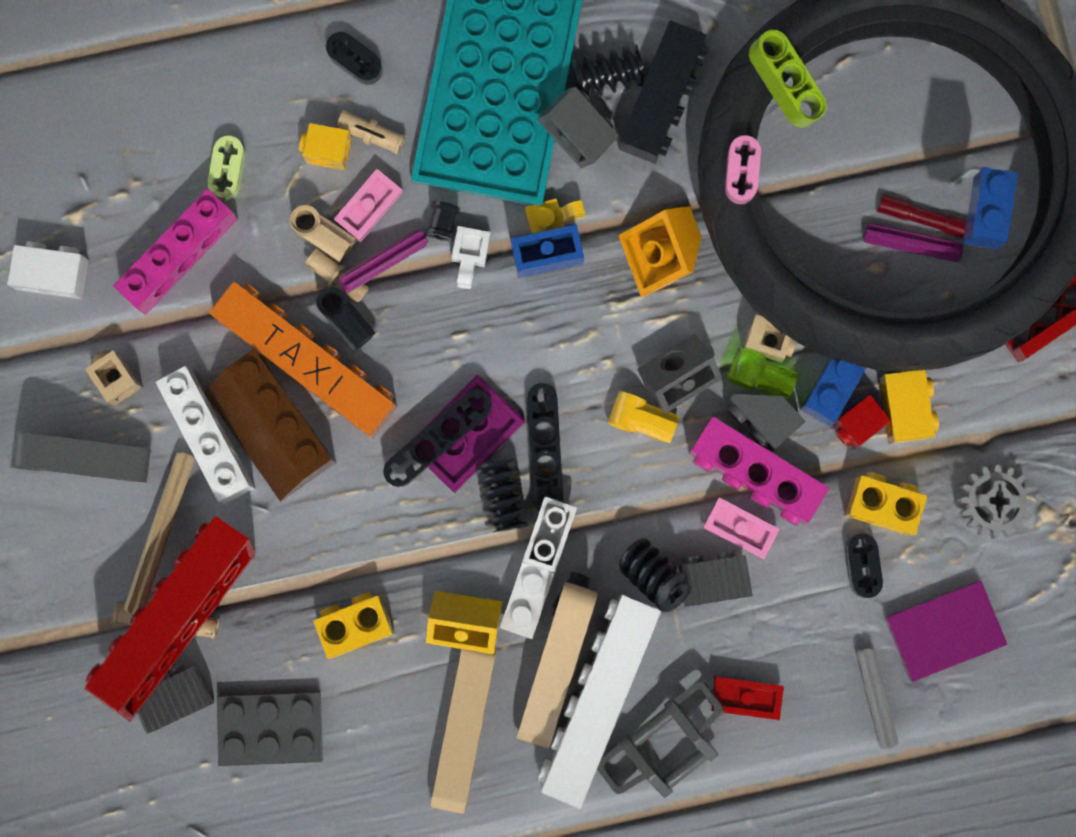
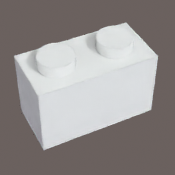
(48, 271)

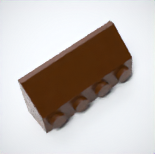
(268, 425)

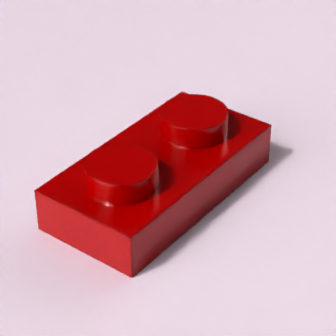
(749, 698)

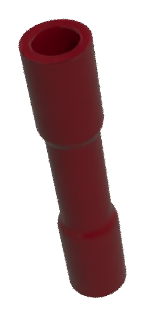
(907, 210)

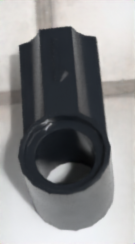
(346, 319)

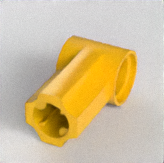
(635, 415)

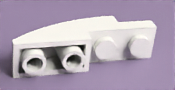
(538, 568)

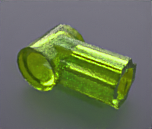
(753, 371)

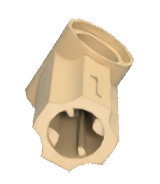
(324, 233)

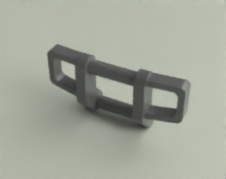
(631, 744)

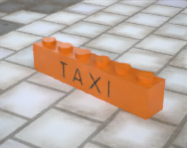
(303, 359)

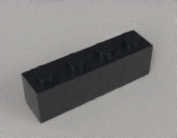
(662, 92)

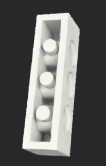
(205, 435)

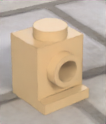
(755, 338)
(100, 370)

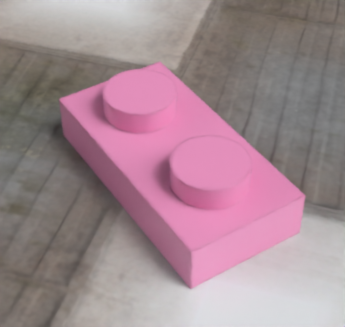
(368, 205)
(741, 528)

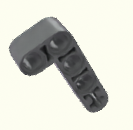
(79, 457)

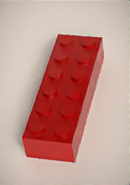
(170, 618)

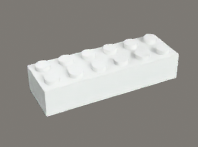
(599, 700)

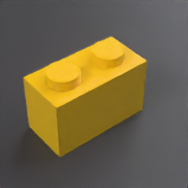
(908, 406)
(463, 622)

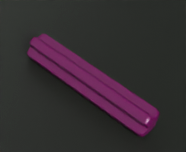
(913, 242)
(383, 260)

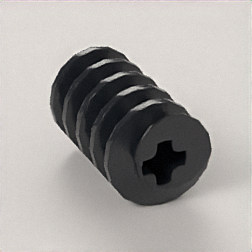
(609, 71)
(501, 496)
(654, 575)

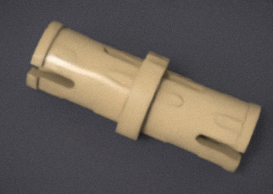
(393, 141)

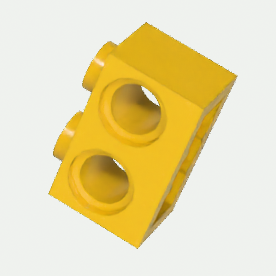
(884, 512)
(356, 633)

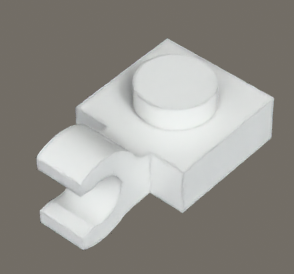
(471, 251)

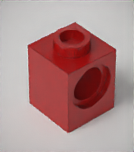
(861, 423)

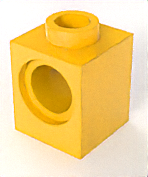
(326, 146)

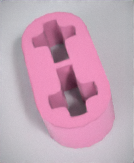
(751, 169)

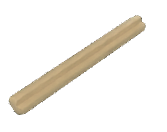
(159, 532)

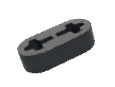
(350, 64)
(872, 566)

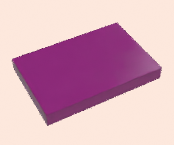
(479, 445)
(946, 631)

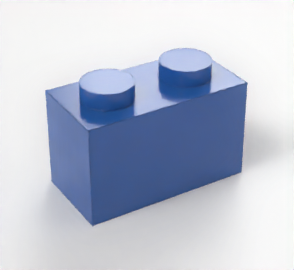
(990, 208)
(547, 251)
(832, 391)

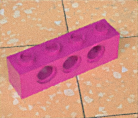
(175, 252)
(807, 490)

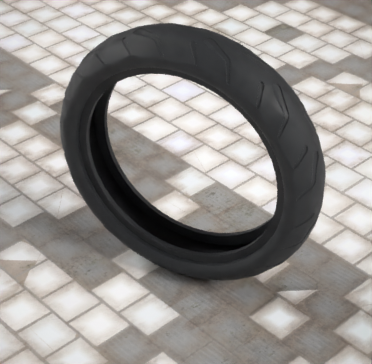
(777, 289)

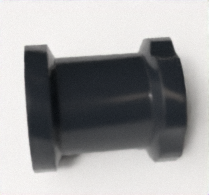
(442, 221)

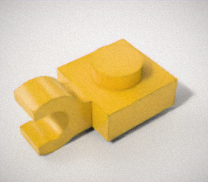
(551, 217)

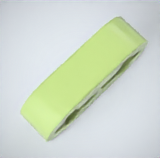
(234, 169)

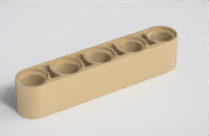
(557, 665)
(463, 731)

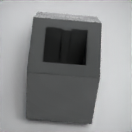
(767, 416)

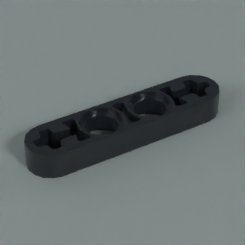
(434, 434)
(541, 449)

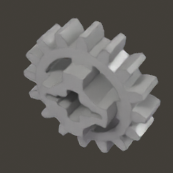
(995, 488)

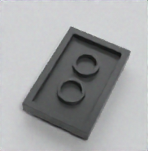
(269, 729)

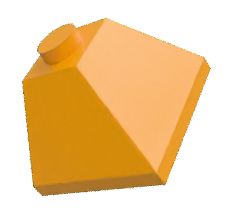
(662, 248)

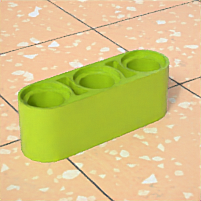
(787, 61)

